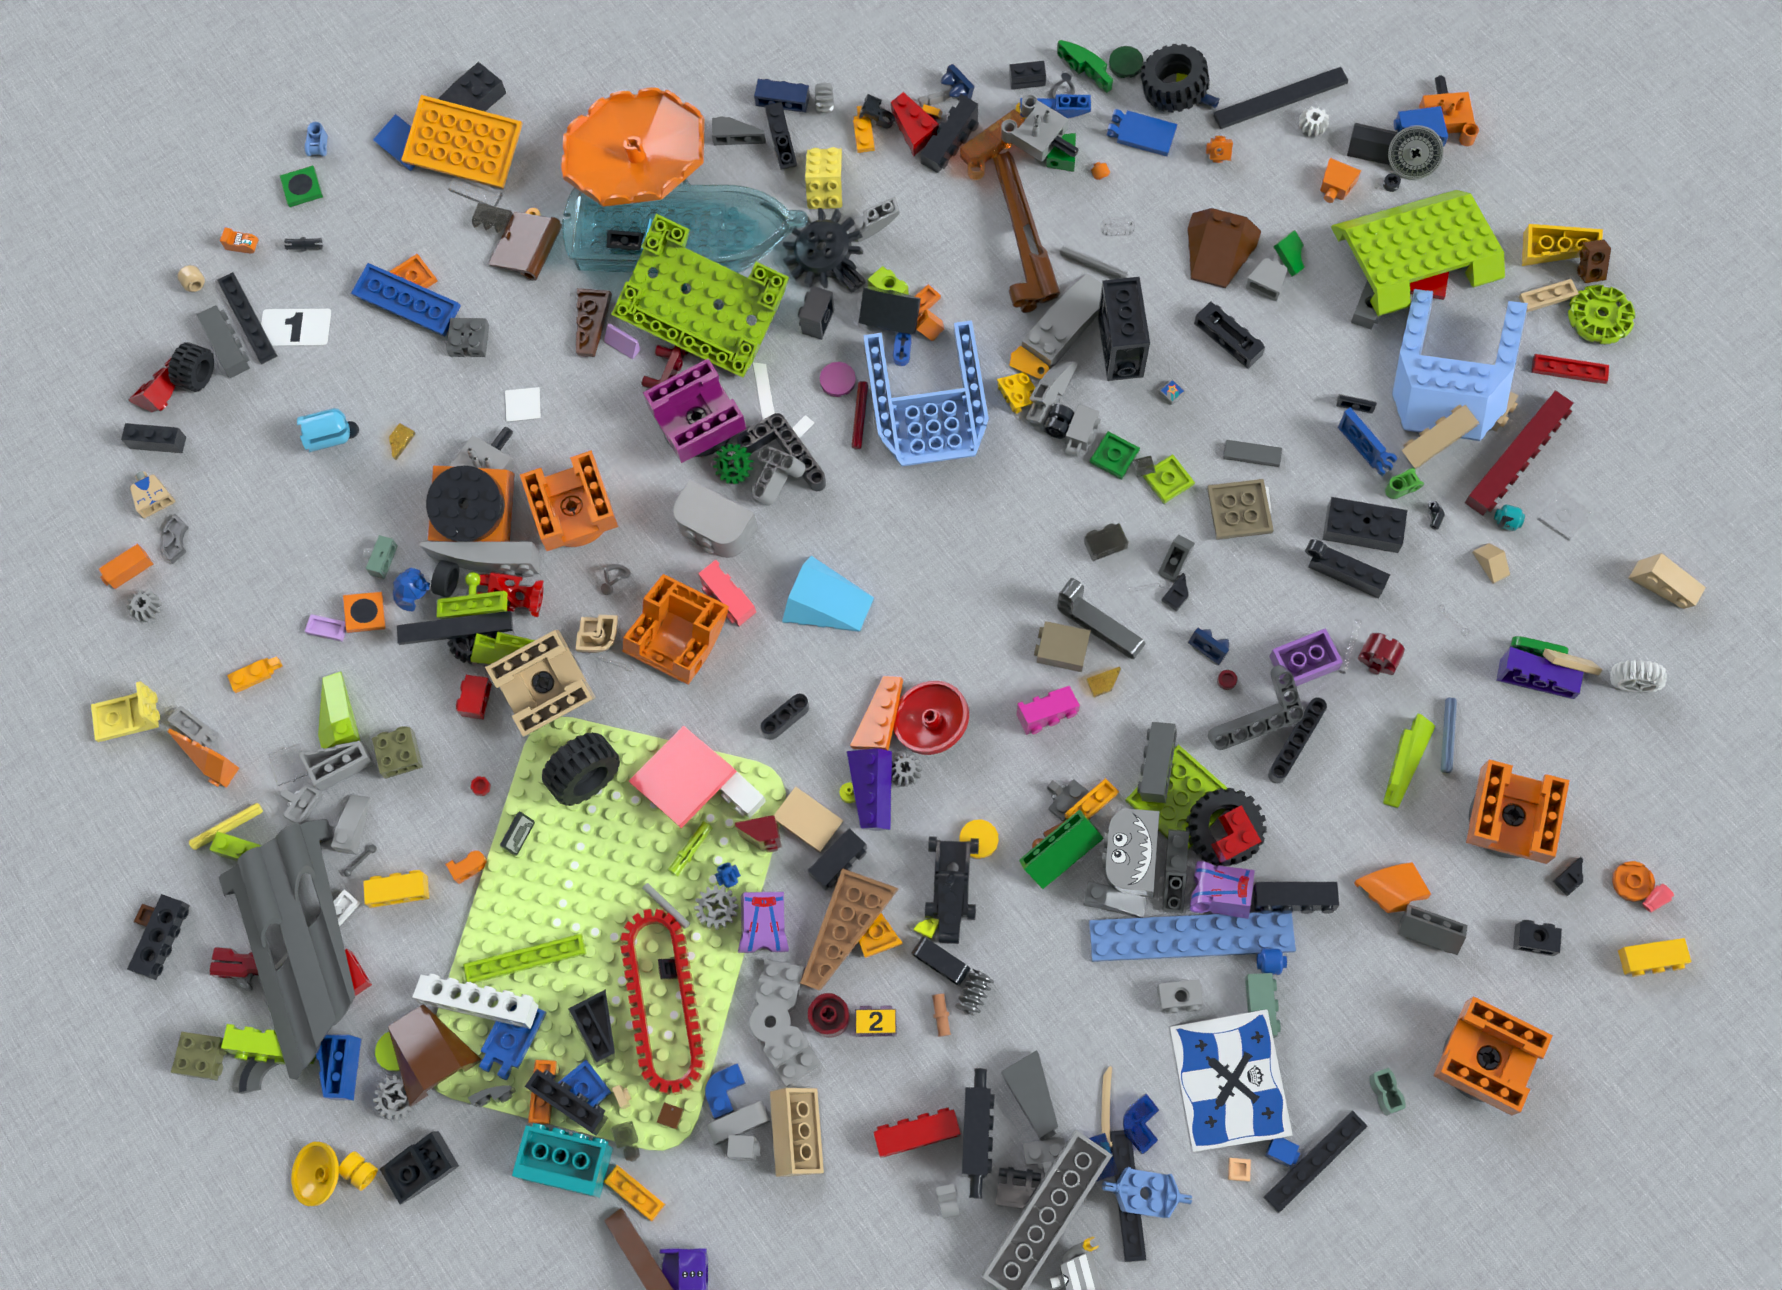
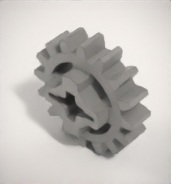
(713, 915)
(393, 1106)

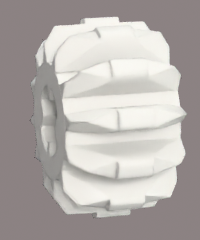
(1313, 121)

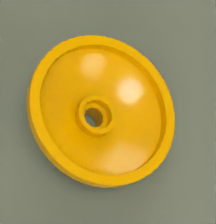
(315, 1174)

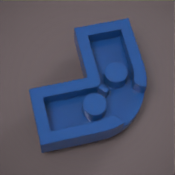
(717, 1089)

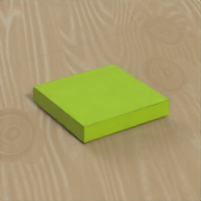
(1169, 479)

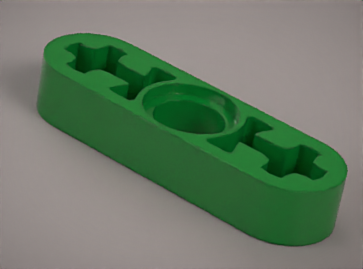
(1535, 646)

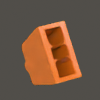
(1338, 180)

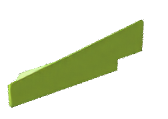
(490, 650)
(1407, 757)

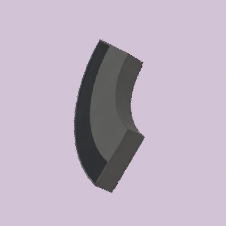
(253, 1074)

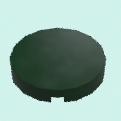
(1126, 61)

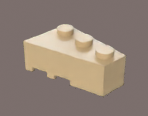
(1667, 580)

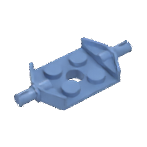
(1161, 1188)

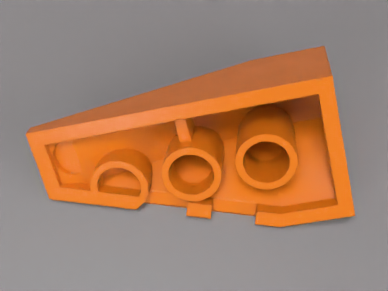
(211, 763)

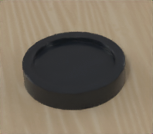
(354, 429)

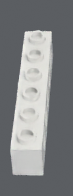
(522, 1016)

